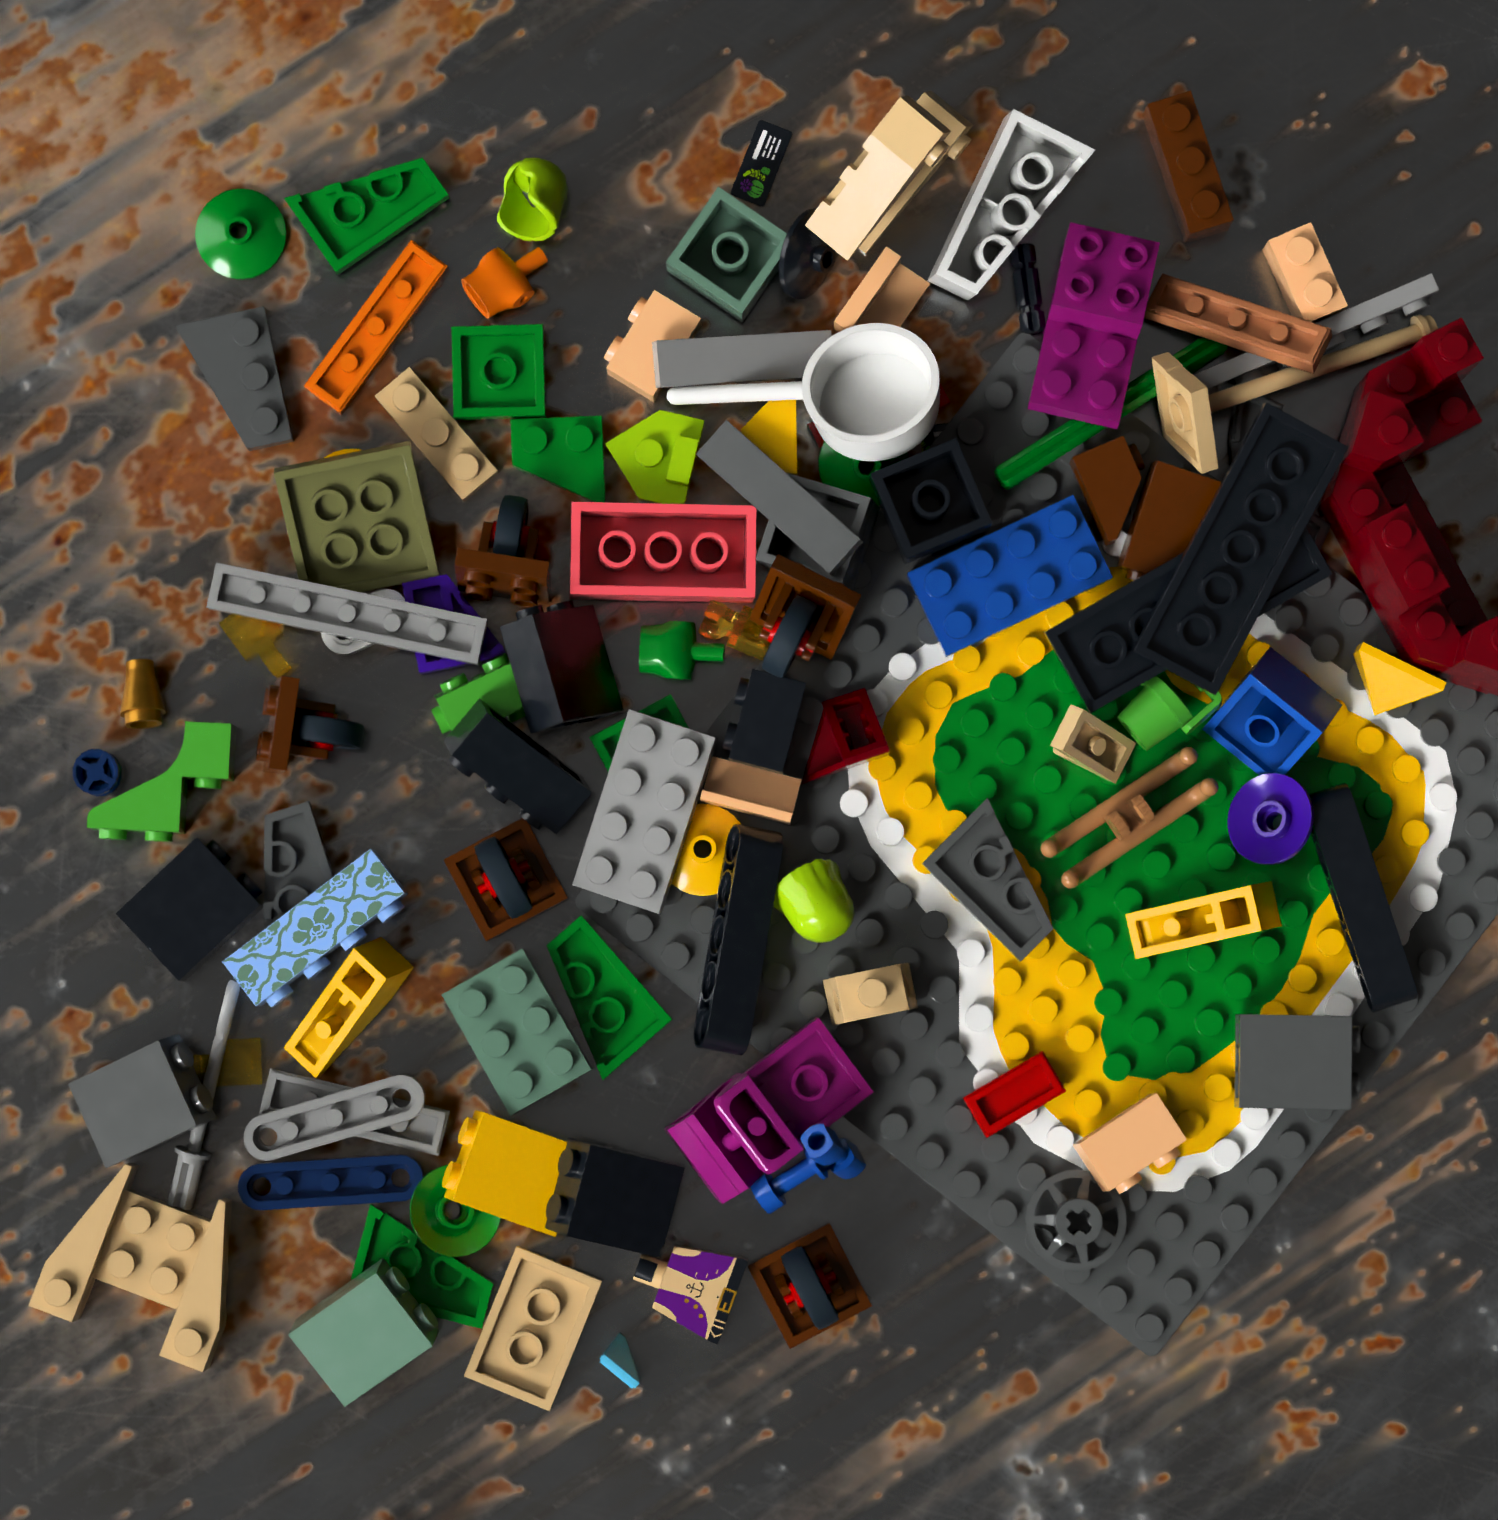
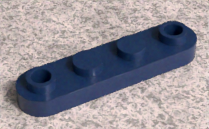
(329, 1182)

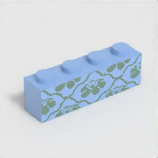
(315, 928)

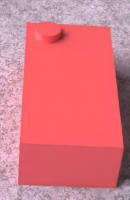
(662, 552)

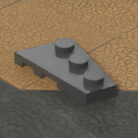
(243, 372)
(292, 859)
(990, 883)

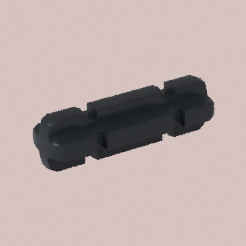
(1027, 288)

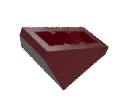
(845, 736)

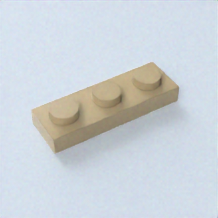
(436, 434)

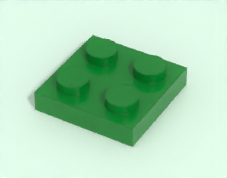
(498, 372)

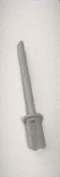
(192, 1157)

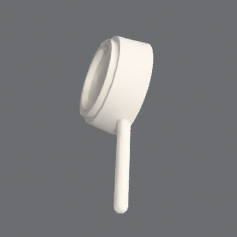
(864, 388)

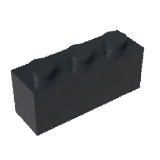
(516, 768)

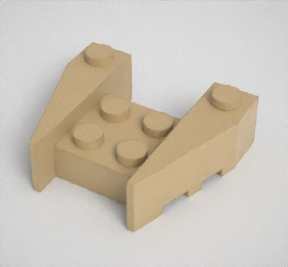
(889, 172)
(151, 1253)

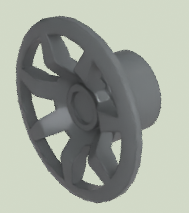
(1075, 1222)

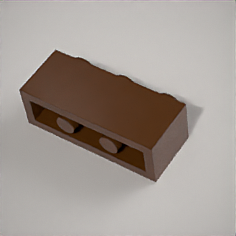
(1187, 167)

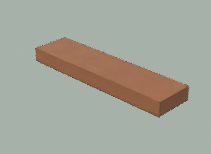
(1238, 323)

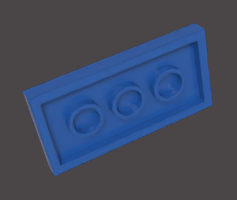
(1009, 576)

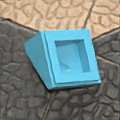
(620, 1361)

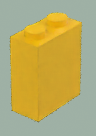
(504, 1170)

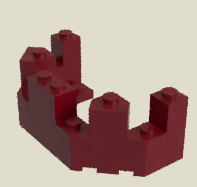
(1386, 524)

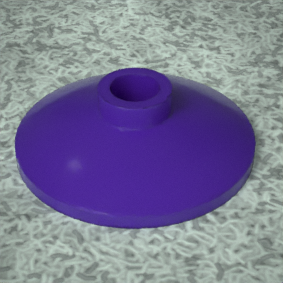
(1253, 816)

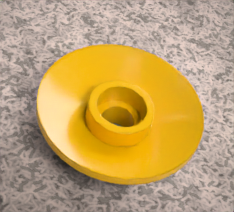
(697, 874)

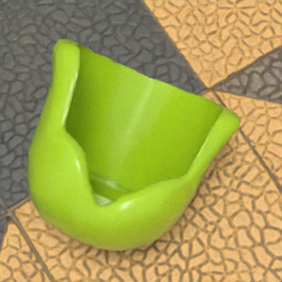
(545, 190)
(815, 901)

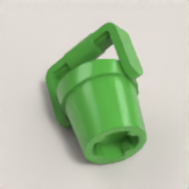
(1160, 712)

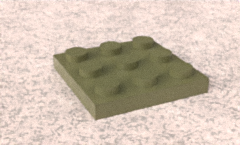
(358, 519)

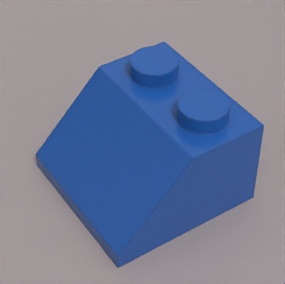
(1272, 716)

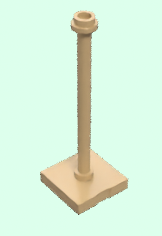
(1187, 406)

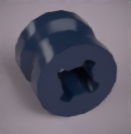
(90, 768)

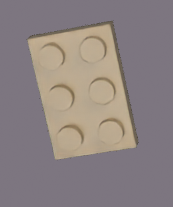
(533, 1328)

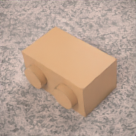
(1304, 274)
(632, 356)
(1130, 1143)

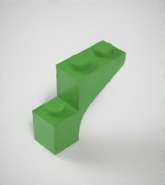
(161, 803)

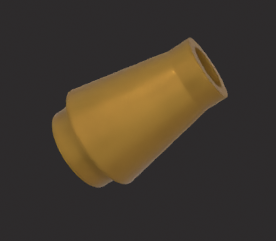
(142, 699)

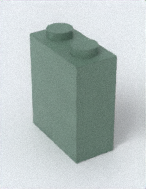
(365, 1331)

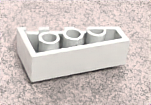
(1010, 193)

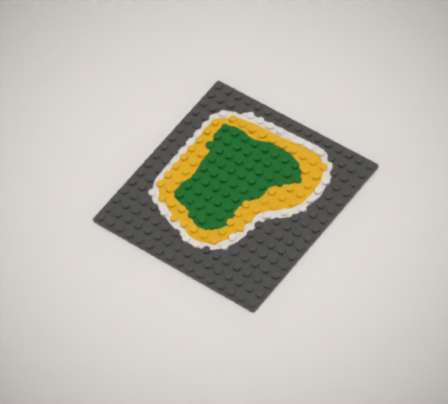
(1102, 1018)

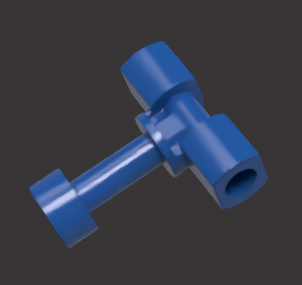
(822, 1153)

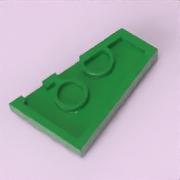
(366, 212)
(605, 995)
(439, 1281)

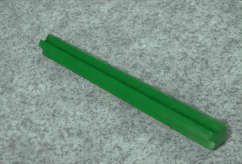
(1076, 432)

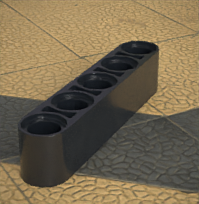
(1360, 899)
(738, 939)

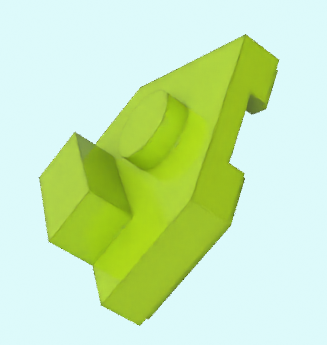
(659, 456)

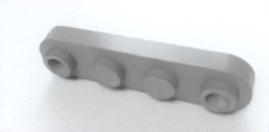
(334, 1117)

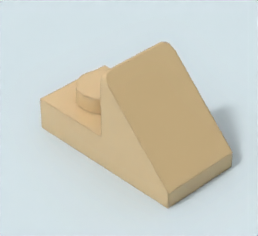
(1092, 744)

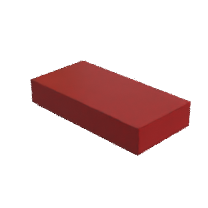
(1014, 1094)

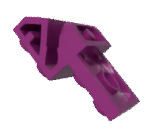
(1093, 325)
(759, 1116)

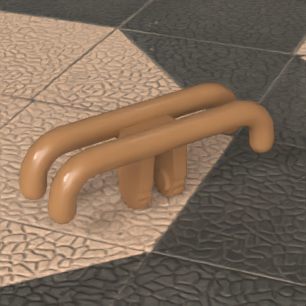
(1129, 817)

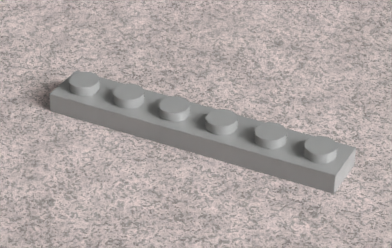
(1367, 315)
(347, 613)

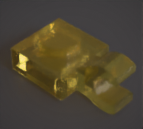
(741, 631)
(256, 638)
(240, 1063)

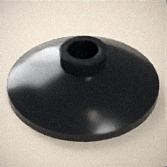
(804, 259)

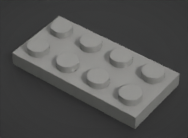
(645, 811)

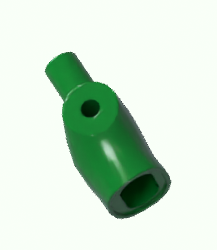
(673, 649)

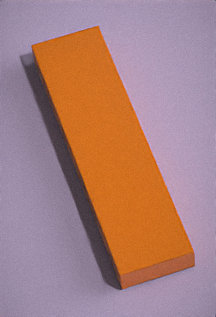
(376, 327)

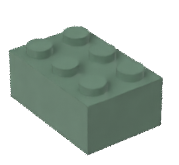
(517, 1032)

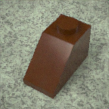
(1109, 483)

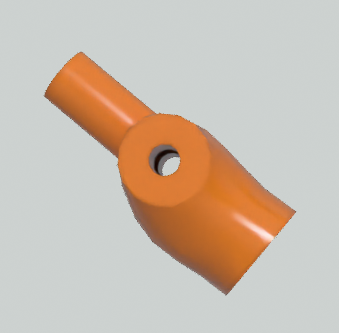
(501, 282)

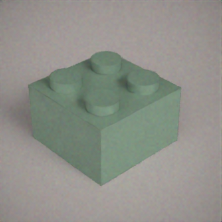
(728, 254)

